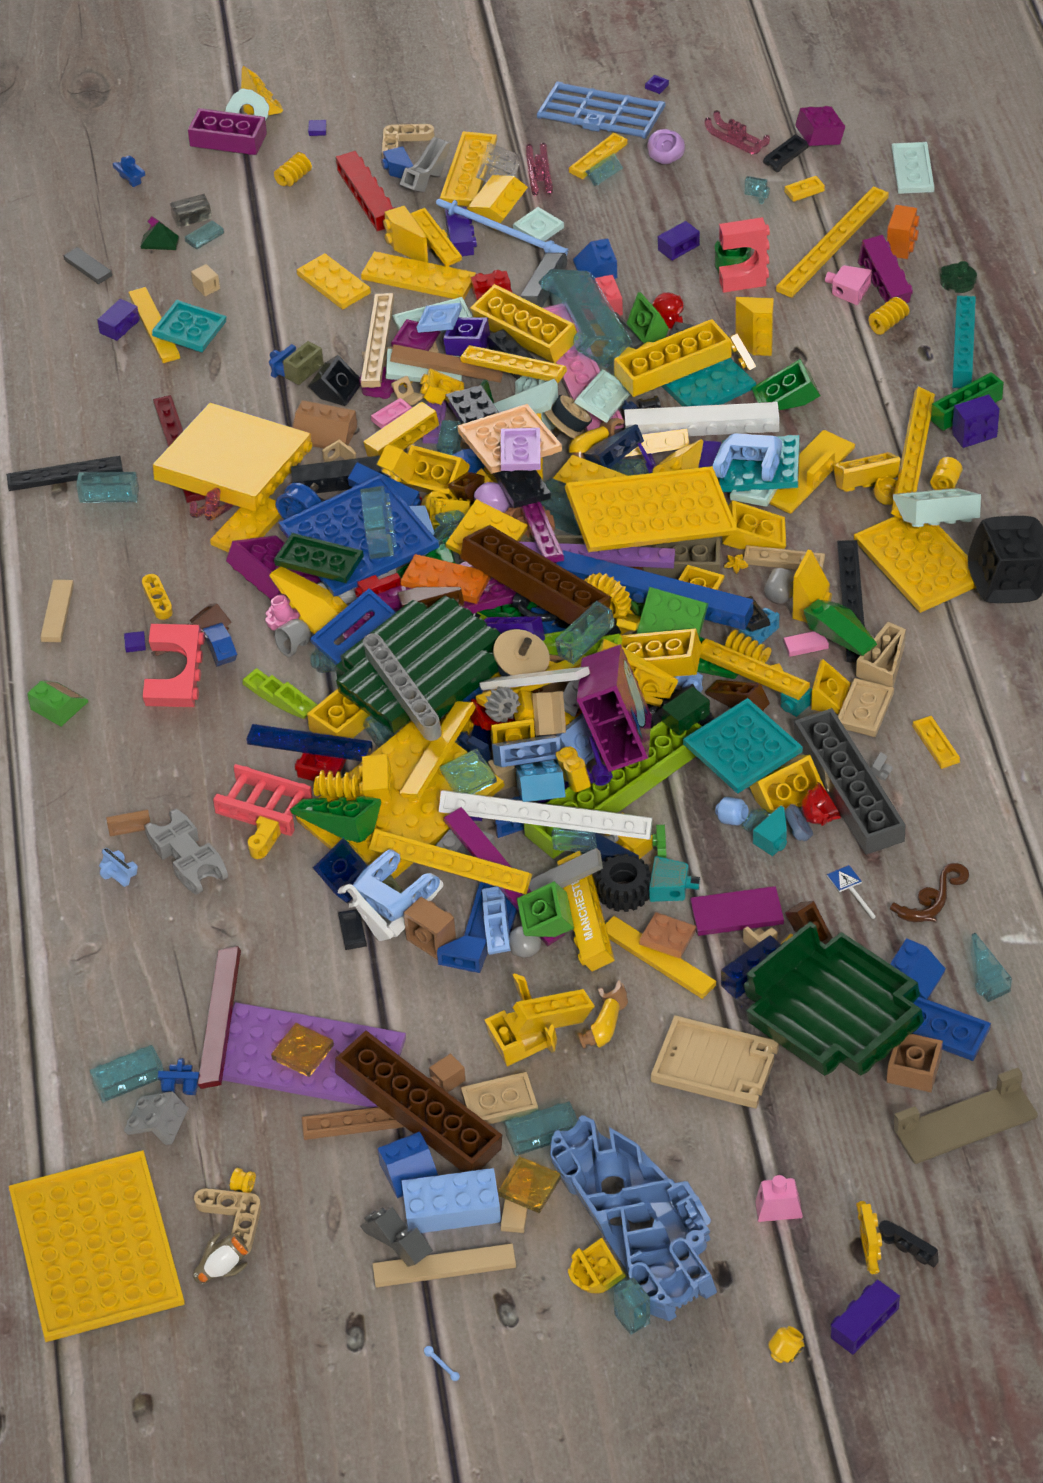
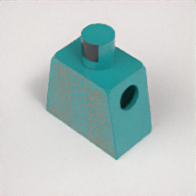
(671, 880)

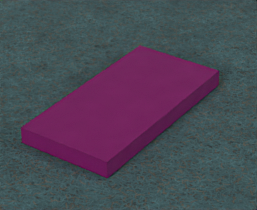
(736, 911)

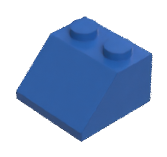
(597, 259)
(920, 965)
(406, 1160)

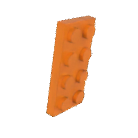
(437, 573)

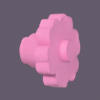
(280, 612)

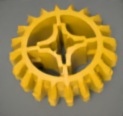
(620, 598)

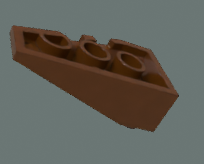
(205, 618)

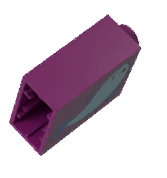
(615, 708)

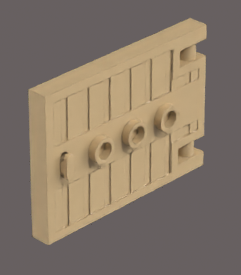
(715, 1061)

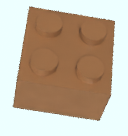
(428, 926)
(915, 1062)

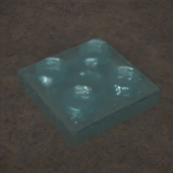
(468, 773)

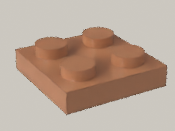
(667, 935)

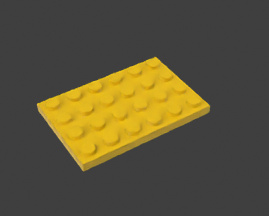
(918, 561)

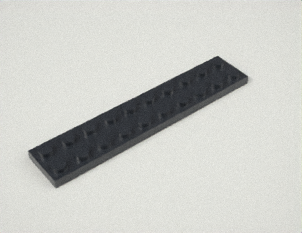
(519, 486)

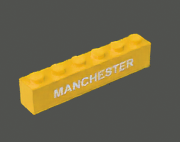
(588, 921)

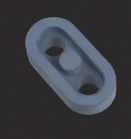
(798, 823)

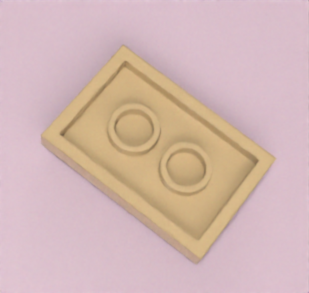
(865, 707)
(501, 1098)

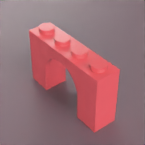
(754, 271)
(182, 689)

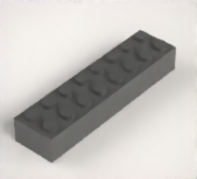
(850, 781)

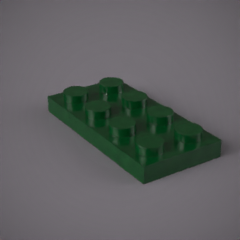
(319, 558)

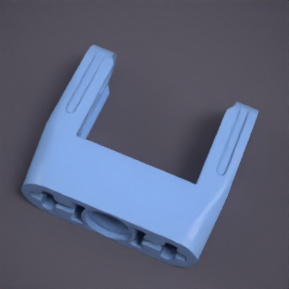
(749, 447)
(385, 899)

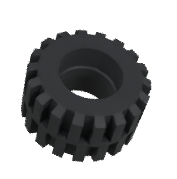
(628, 895)

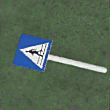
(846, 879)

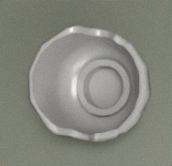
(523, 945)

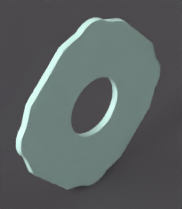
(250, 97)

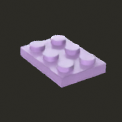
(520, 449)

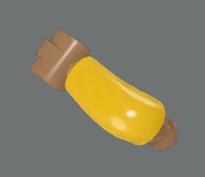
(586, 440)
(605, 1024)

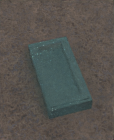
(204, 235)
(573, 840)

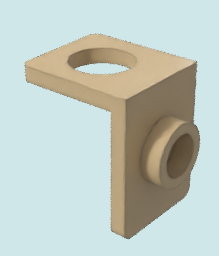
(409, 396)
(341, 449)

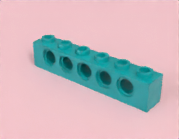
(964, 341)

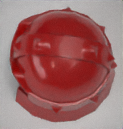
(669, 307)
(819, 807)

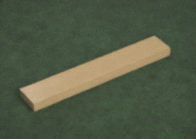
(445, 1265)

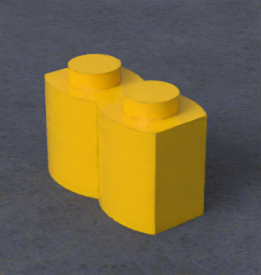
(573, 769)

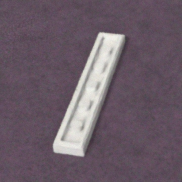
(535, 678)

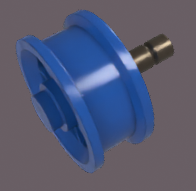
(297, 499)

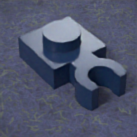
(472, 743)

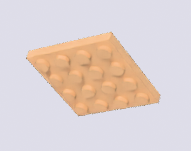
(485, 434)

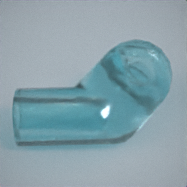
(754, 817)

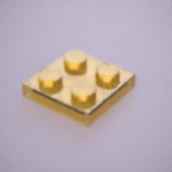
(302, 1049)
(529, 1184)

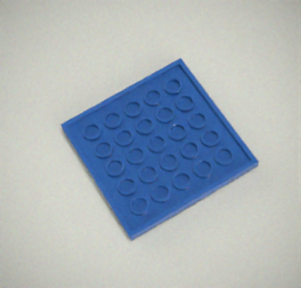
(342, 523)

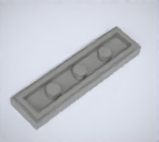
(570, 871)

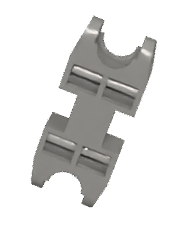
(180, 841)

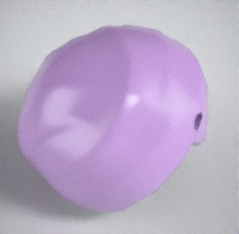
(665, 146)
(493, 495)

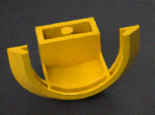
(513, 1047)

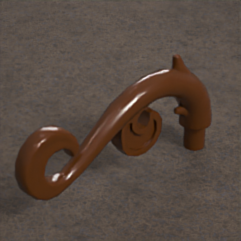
(928, 893)

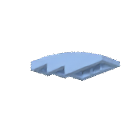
(496, 920)

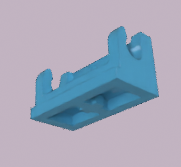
(763, 633)

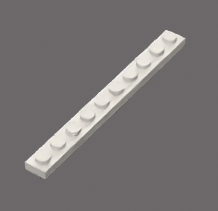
(547, 814)

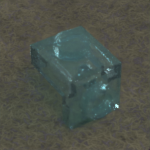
(757, 187)

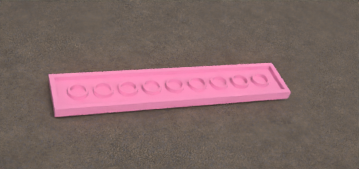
(580, 369)

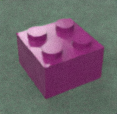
(820, 126)

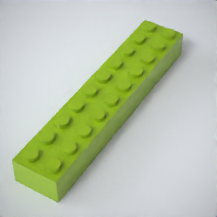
(627, 785)

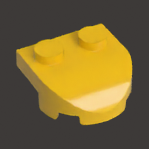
(595, 1268)

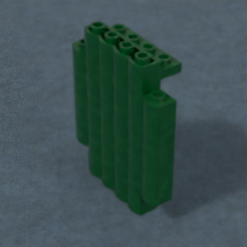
(438, 647)
(832, 1002)

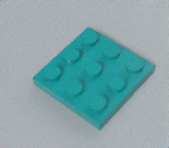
(189, 326)

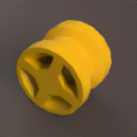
(242, 1181)

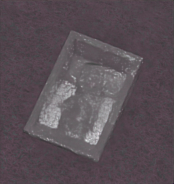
(497, 162)

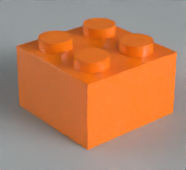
(903, 231)

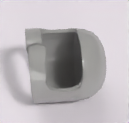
(779, 586)
(298, 633)

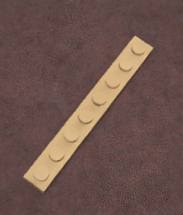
(377, 340)

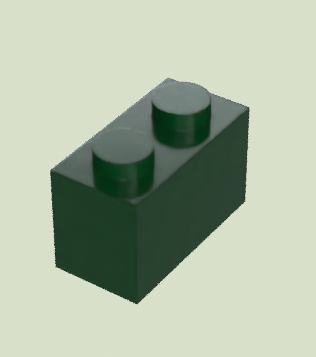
(685, 710)

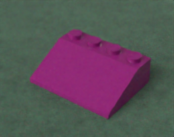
(255, 562)

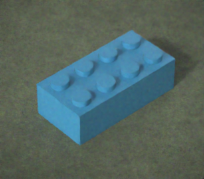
(540, 780)

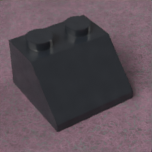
(335, 382)

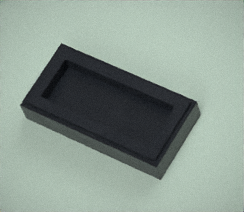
(352, 929)

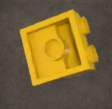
(437, 385)

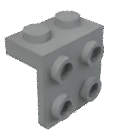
(159, 1114)

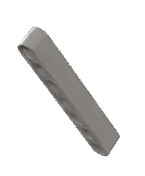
(402, 687)

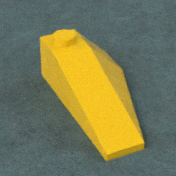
(253, 82)
(311, 600)
(650, 678)

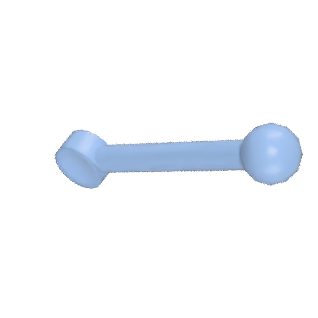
(428, 1351)

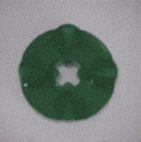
(950, 274)

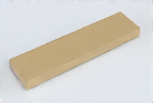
(777, 557)
(57, 611)

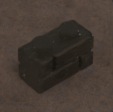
(191, 210)

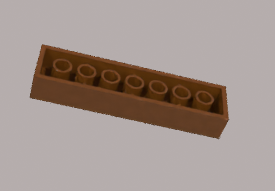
(530, 574)
(418, 1103)

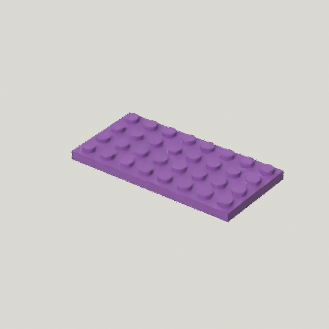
(258, 1032)

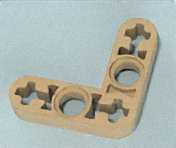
(398, 133)
(237, 1209)

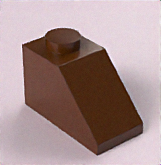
(466, 485)
(808, 912)

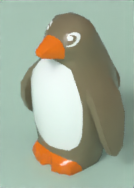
(221, 1258)

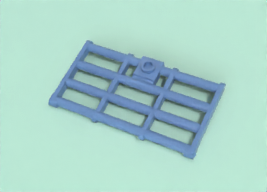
(595, 119)

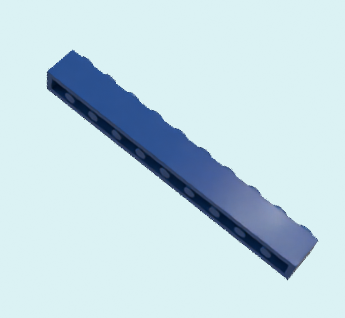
(722, 606)

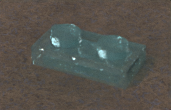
(604, 169)

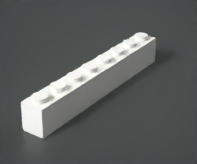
(707, 419)

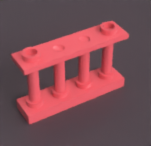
(248, 812)

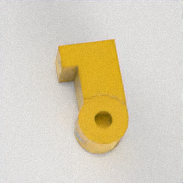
(264, 837)

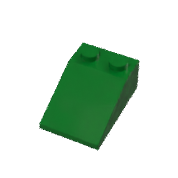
(788, 387)

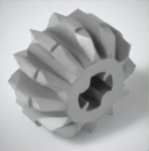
(502, 704)

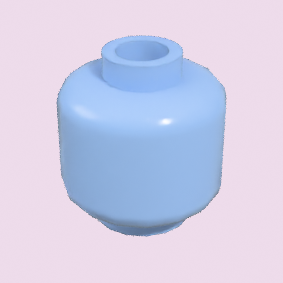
(732, 811)

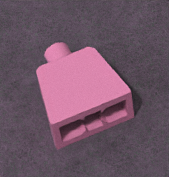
(850, 283)
(778, 1200)

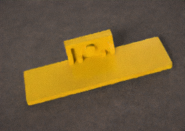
(814, 466)

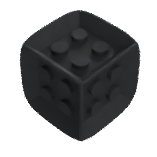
(1007, 559)

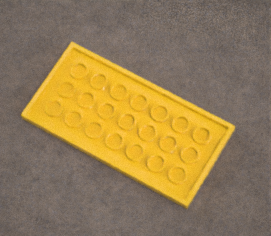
(650, 509)

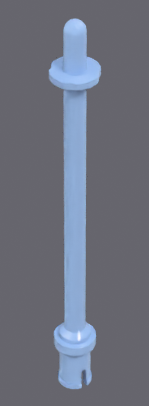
(548, 247)

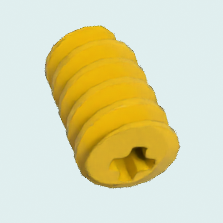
(292, 170)
(888, 315)
(747, 646)
(336, 785)

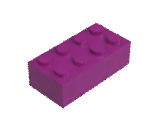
(227, 131)

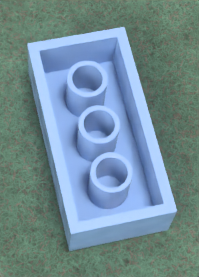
(451, 1201)

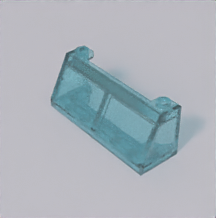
(600, 331)

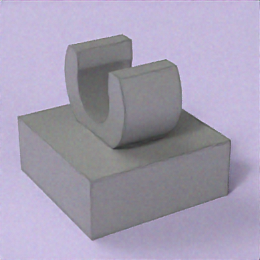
(879, 768)

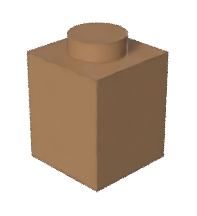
(447, 1073)

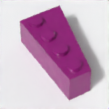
(886, 273)

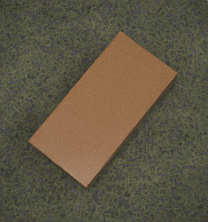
(127, 822)

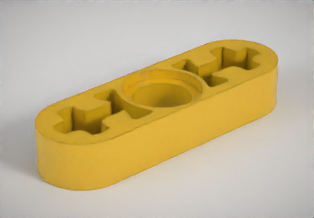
(156, 603)

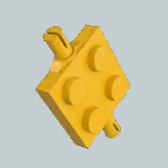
(870, 1238)

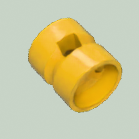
(946, 474)

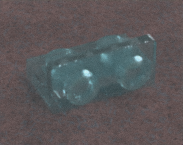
(448, 523)

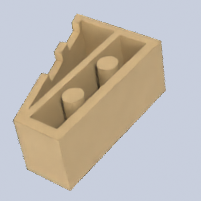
(883, 661)

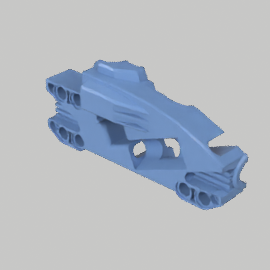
(678, 1215)

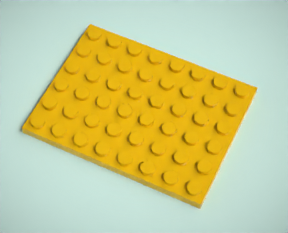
(405, 816)
(95, 1246)

